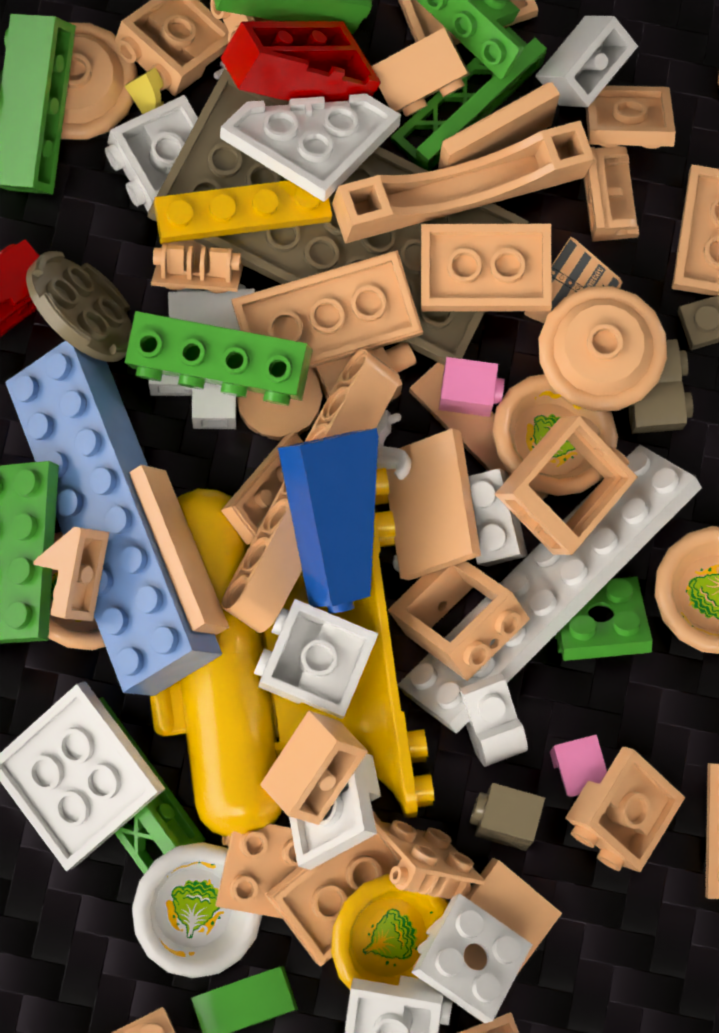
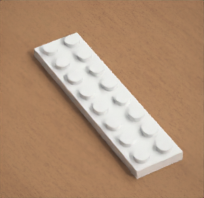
(560, 585)

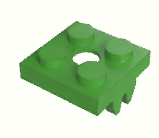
(622, 635)

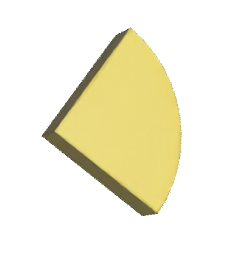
(146, 90)

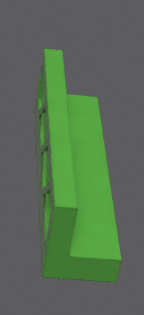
(474, 105)
(159, 821)

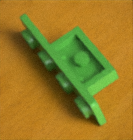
(481, 29)

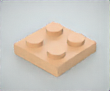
(631, 117)

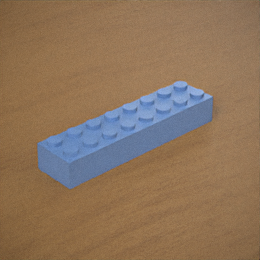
(81, 424)

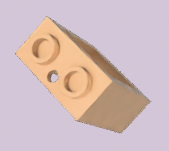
(537, 515)
(437, 594)

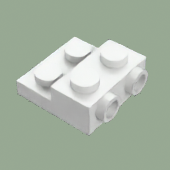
(149, 147)
(315, 658)
(344, 825)
(396, 1009)

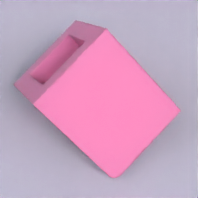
(578, 763)

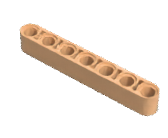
(273, 556)

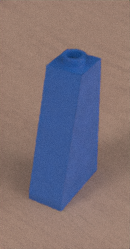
(333, 513)

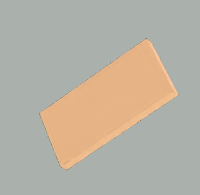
(337, 309)

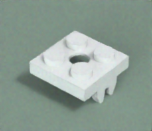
(444, 964)

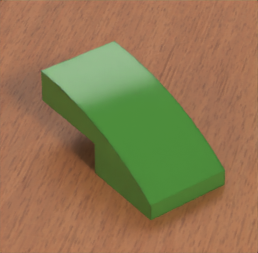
(245, 1002)

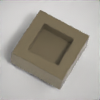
(701, 322)

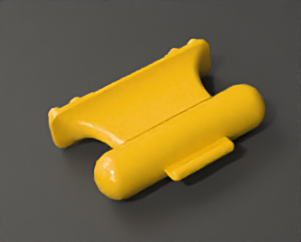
(237, 724)

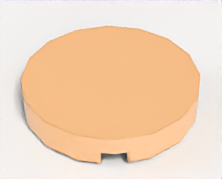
(279, 420)

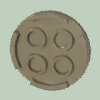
(80, 306)

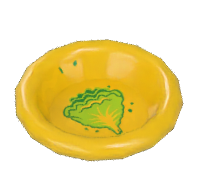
(381, 931)

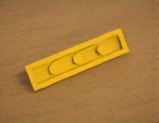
(237, 211)

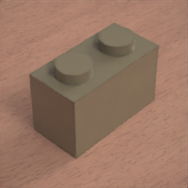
(507, 816)

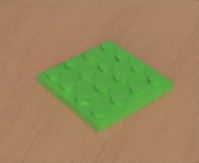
(26, 532)

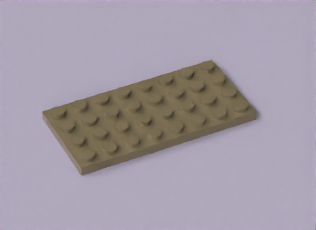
(307, 250)

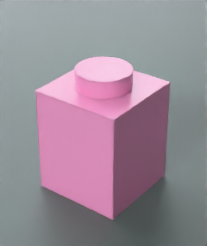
(470, 387)

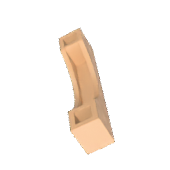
(400, 201)

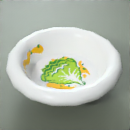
(179, 917)

